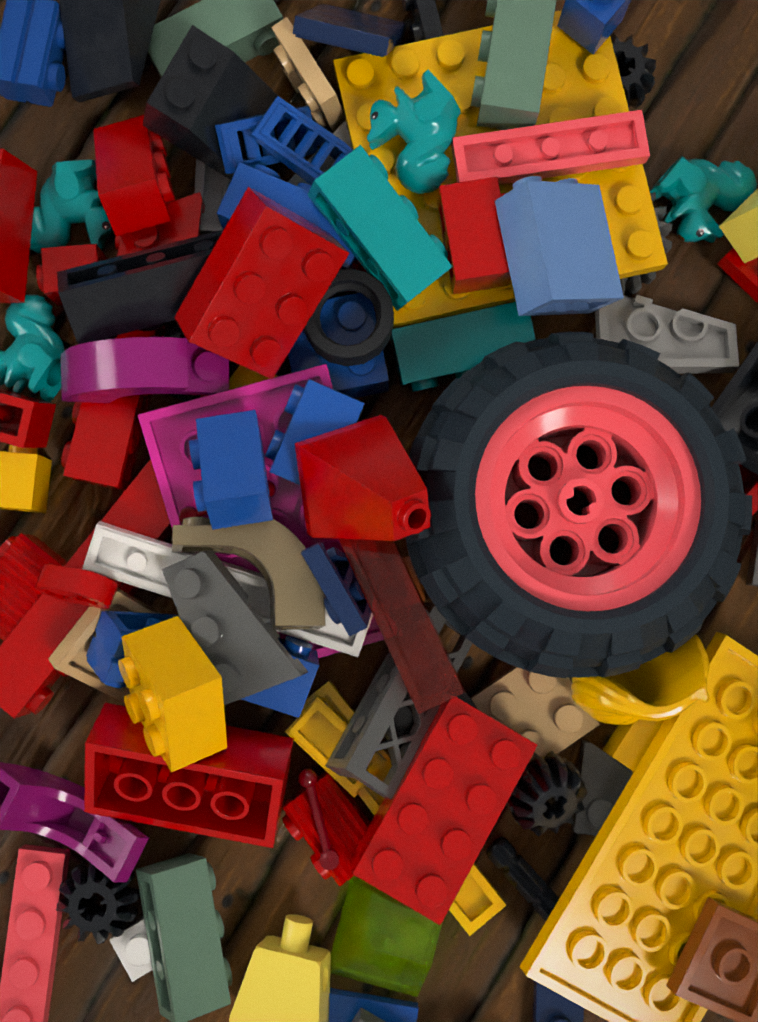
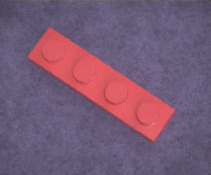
(553, 148)
(33, 934)

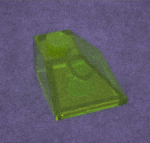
(383, 941)

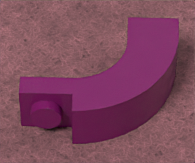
(138, 366)
(55, 809)

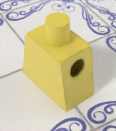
(286, 978)

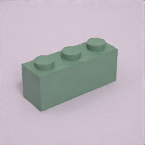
(237, 24)
(515, 63)
(184, 937)

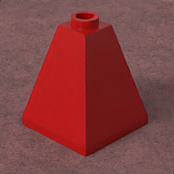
(361, 484)

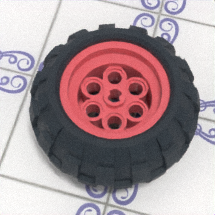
(674, 536)

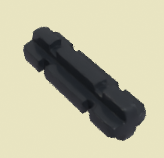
(522, 876)

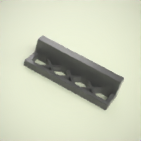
(375, 719)

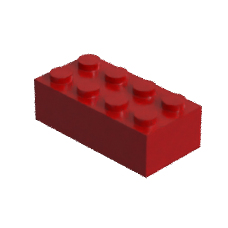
(223, 796)
(442, 809)

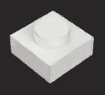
(133, 949)

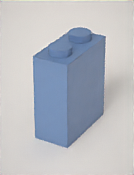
(558, 247)

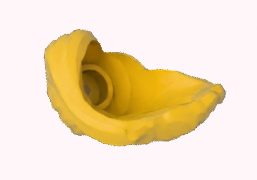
(650, 693)

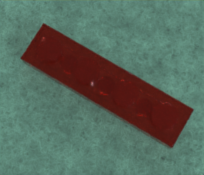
(404, 622)

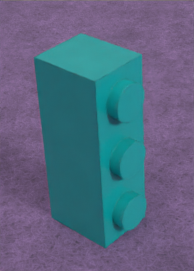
(379, 226)
(455, 343)

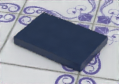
(349, 29)

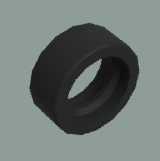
(356, 354)

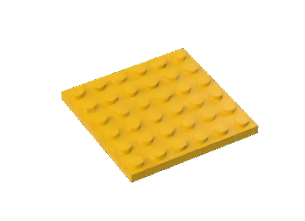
(573, 88)

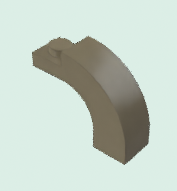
(276, 553)

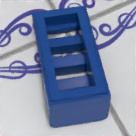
(312, 131)
(231, 149)

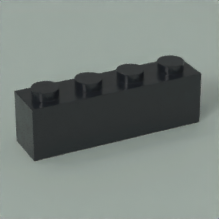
(132, 289)

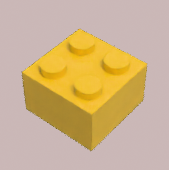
(173, 693)

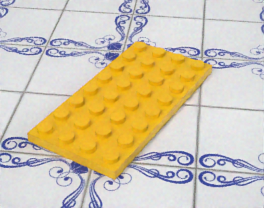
(667, 846)

